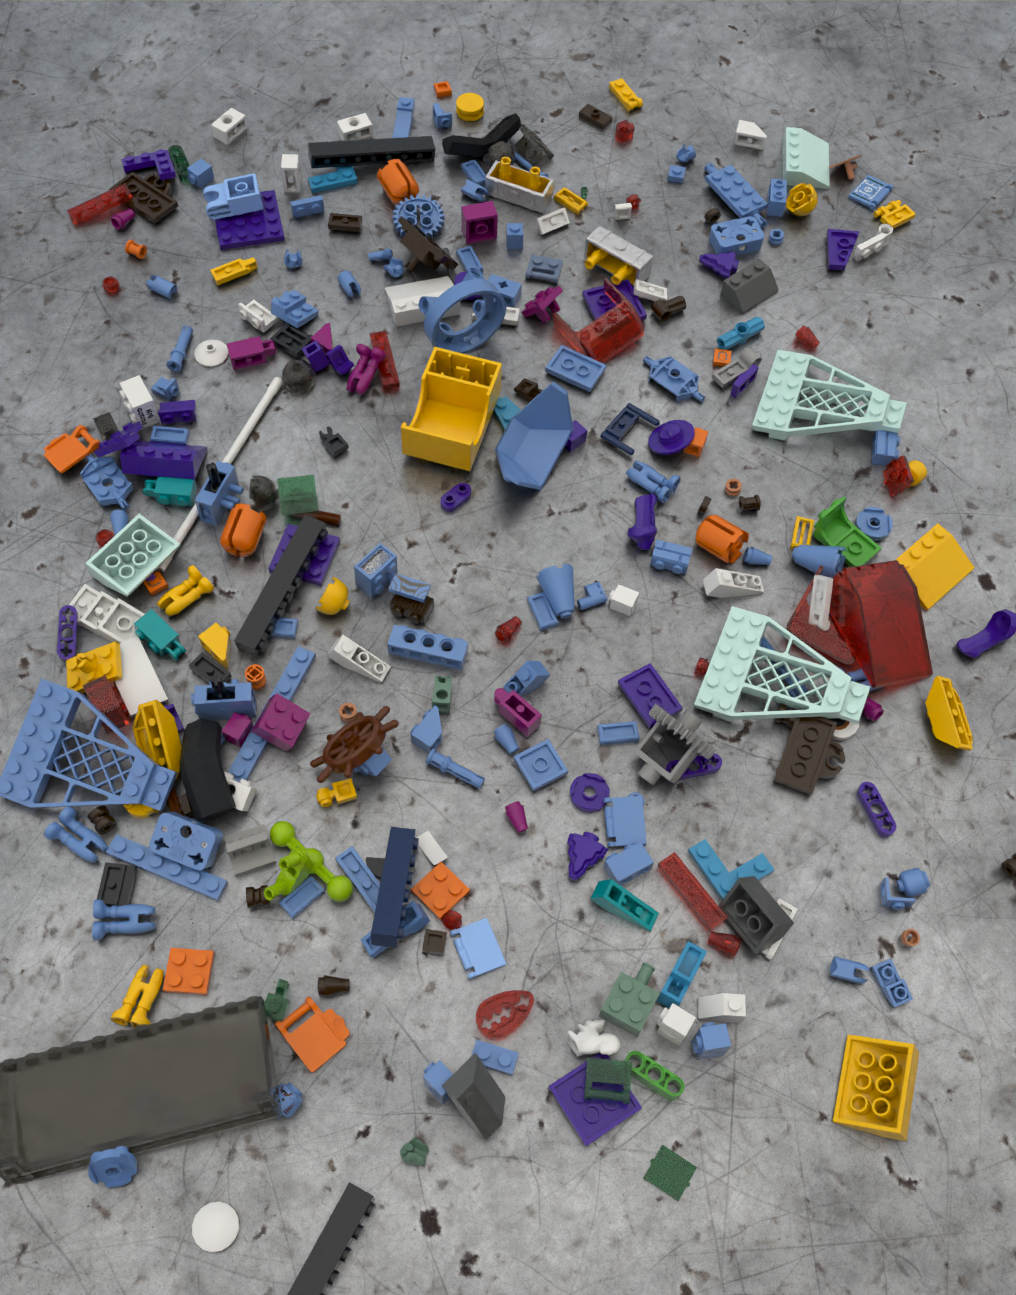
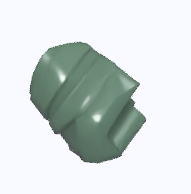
(414, 1152)

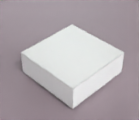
(622, 211)

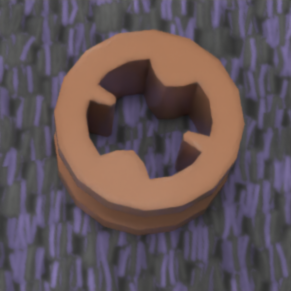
(733, 492)
(347, 706)

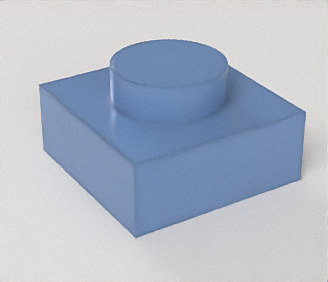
(676, 173)

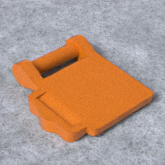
(68, 450)
(317, 1037)

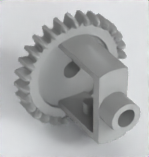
(686, 728)

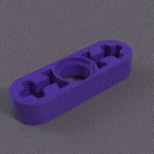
(62, 619)
(709, 769)
(888, 820)

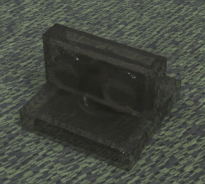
(532, 146)

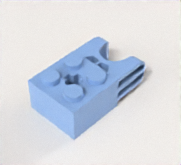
(233, 197)

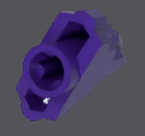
(721, 263)
(584, 853)

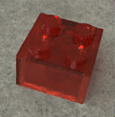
(108, 700)

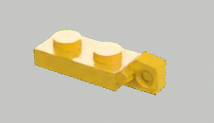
(233, 270)

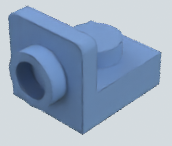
(441, 119)
(165, 388)

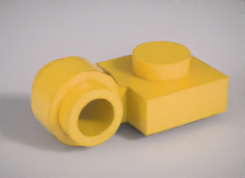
(342, 791)

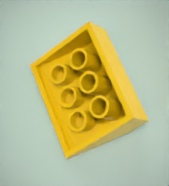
(935, 565)
(877, 1086)

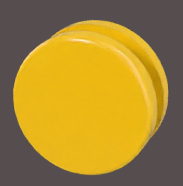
(470, 107)

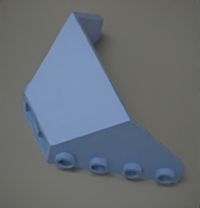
(535, 438)

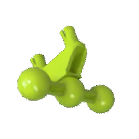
(300, 864)

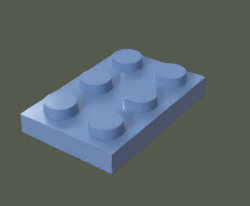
(575, 368)

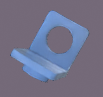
(895, 902)

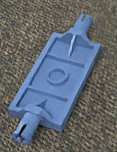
(736, 192)

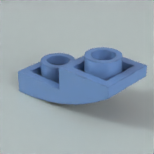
(890, 983)

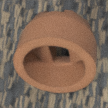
(913, 940)

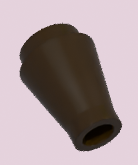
(332, 985)

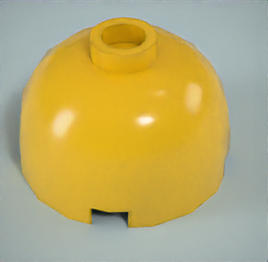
(802, 200)
(334, 598)

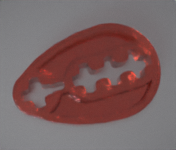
(508, 1025)

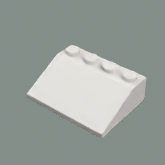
(405, 299)

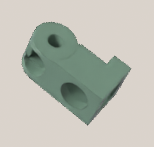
(442, 694)

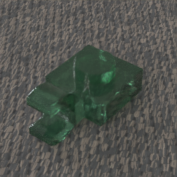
(277, 1004)

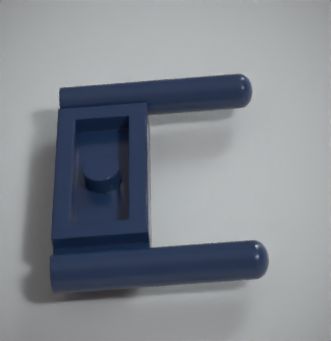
(623, 423)

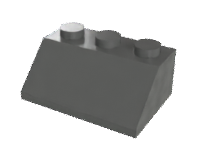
(749, 286)
(755, 914)
(477, 1096)

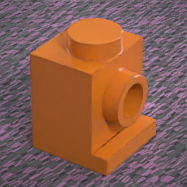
(696, 446)

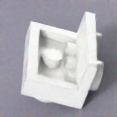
(257, 315)

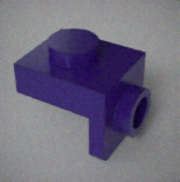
(339, 360)

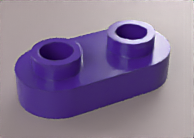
(457, 496)

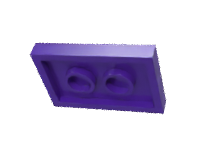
(645, 689)

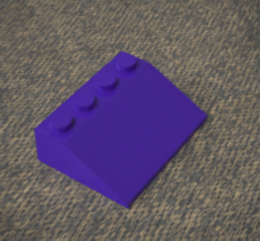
(162, 459)

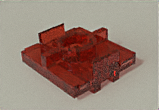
(898, 475)

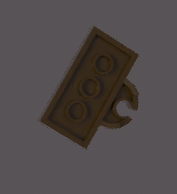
(149, 197)
(809, 753)

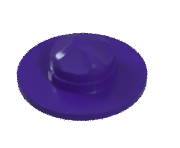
(671, 437)

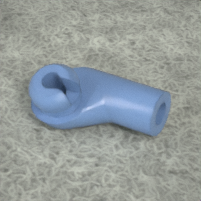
(381, 255)

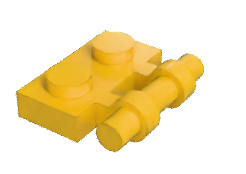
(897, 216)

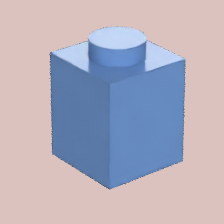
(200, 173)
(514, 235)

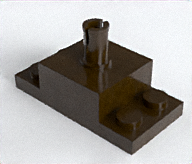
(423, 248)

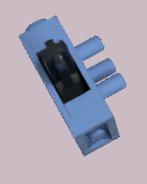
(218, 492)
(222, 699)

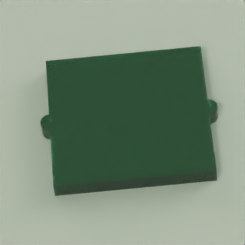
(670, 1172)

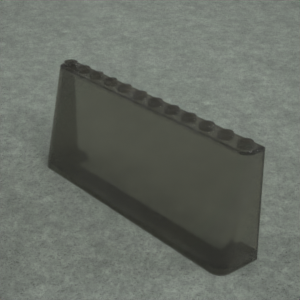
(136, 1090)

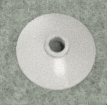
(211, 353)

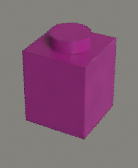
(237, 729)

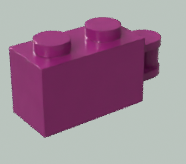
(250, 352)
(517, 711)

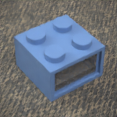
(375, 570)

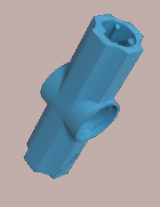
(740, 333)

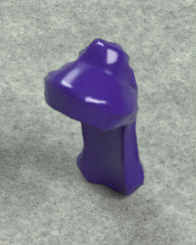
(644, 529)
(998, 629)

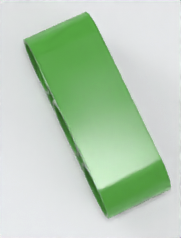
(665, 1076)

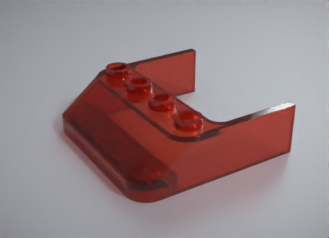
(607, 333)
(827, 642)

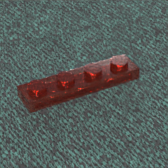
(99, 204)
(387, 368)
(692, 891)

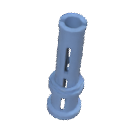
(178, 353)
(446, 764)

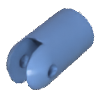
(474, 191)
(349, 283)
(161, 286)
(845, 969)

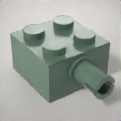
(630, 1001)

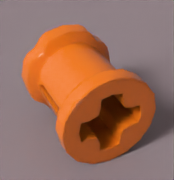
(135, 249)

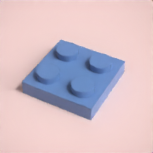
(540, 765)

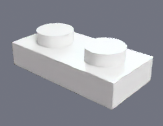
(552, 221)
(649, 291)

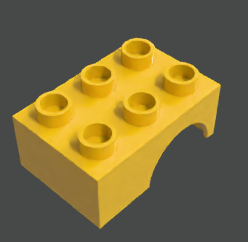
(452, 408)

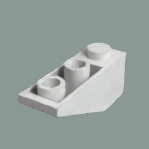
(727, 583)
(357, 659)

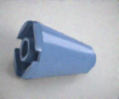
(814, 555)
(558, 588)

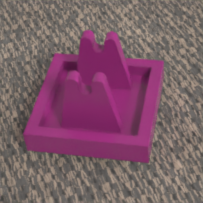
(543, 300)

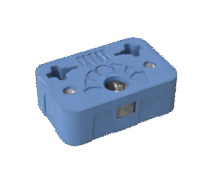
(736, 236)
(183, 847)

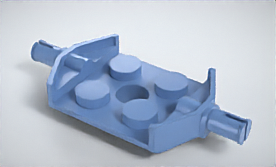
(682, 386)
(105, 470)

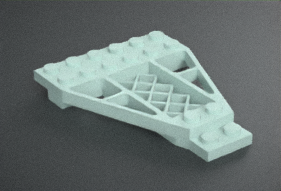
(789, 382)
(736, 656)

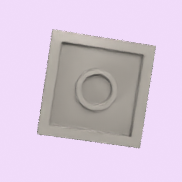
(249, 850)

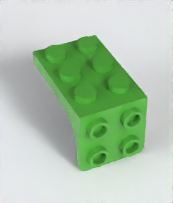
(837, 530)

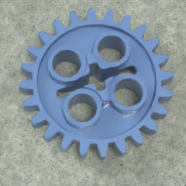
(430, 214)

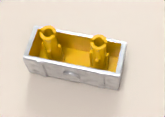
(519, 185)
(617, 257)

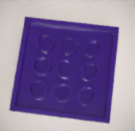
(252, 227)

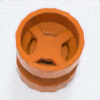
(256, 675)

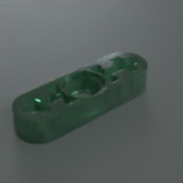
(180, 158)

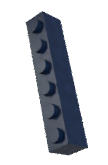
(393, 887)

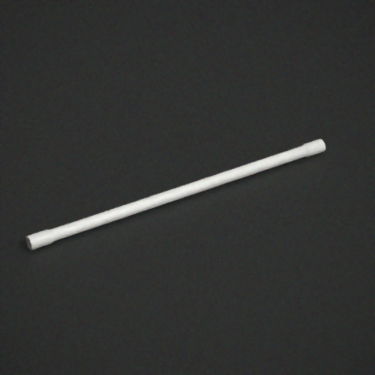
(271, 391)

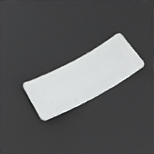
(431, 848)

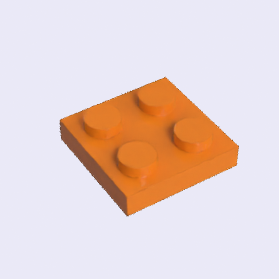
(440, 890)
(188, 971)

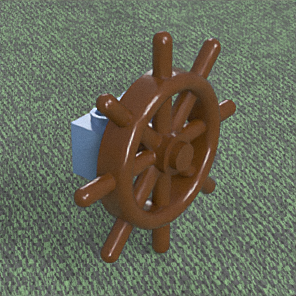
(357, 747)

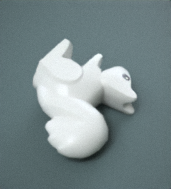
(590, 1042)

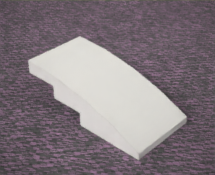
(104, 614)
(139, 679)

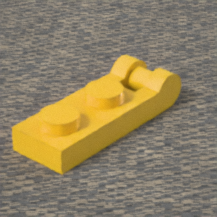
(625, 94)

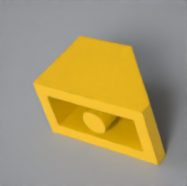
(217, 643)

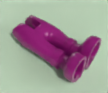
(358, 378)

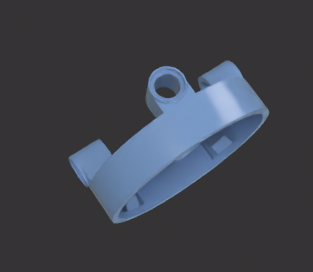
(489, 314)

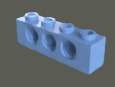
(416, 650)

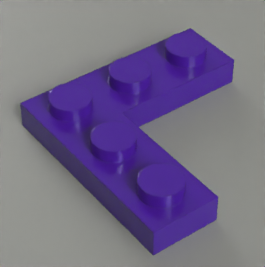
(160, 159)
(119, 440)

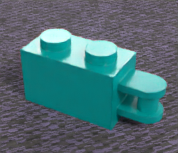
(171, 490)
(158, 635)

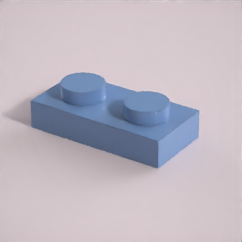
(307, 206)
(496, 1057)

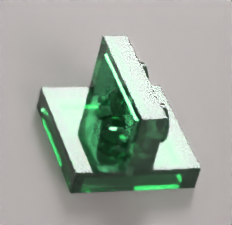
(297, 495)

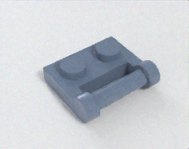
(544, 268)

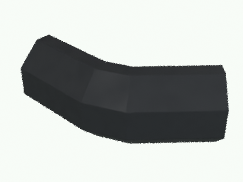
(479, 146)
(203, 770)

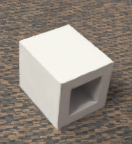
(623, 600)

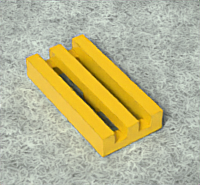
(570, 201)
(809, 535)

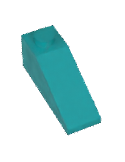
(624, 904)

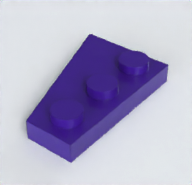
(839, 247)

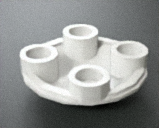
(215, 1227)

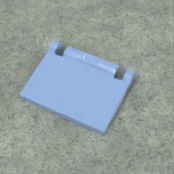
(478, 948)

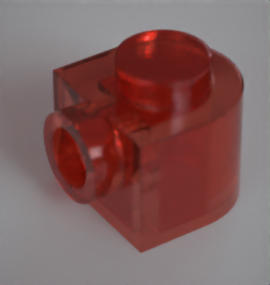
(624, 131)

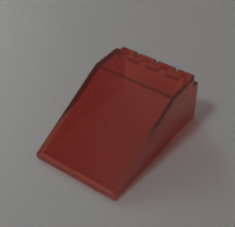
(882, 622)

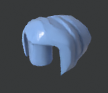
(685, 155)
(293, 260)
(395, 267)

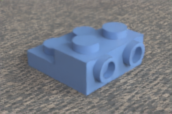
(293, 308)

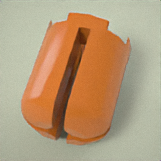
(397, 181)
(242, 531)
(721, 538)

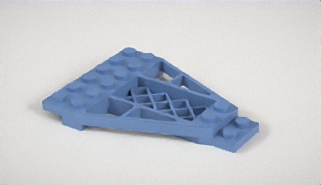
(39, 748)

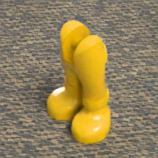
(175, 602)
(123, 1015)

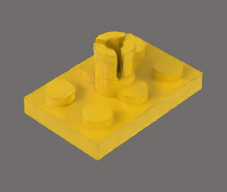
(94, 664)

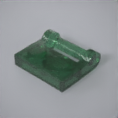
(608, 1072)

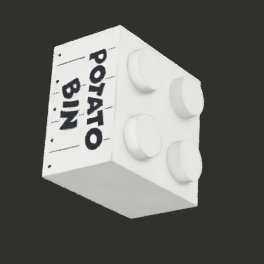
(138, 402)

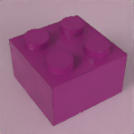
(479, 222)
(281, 722)

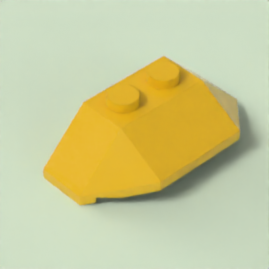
(948, 715)
(158, 735)

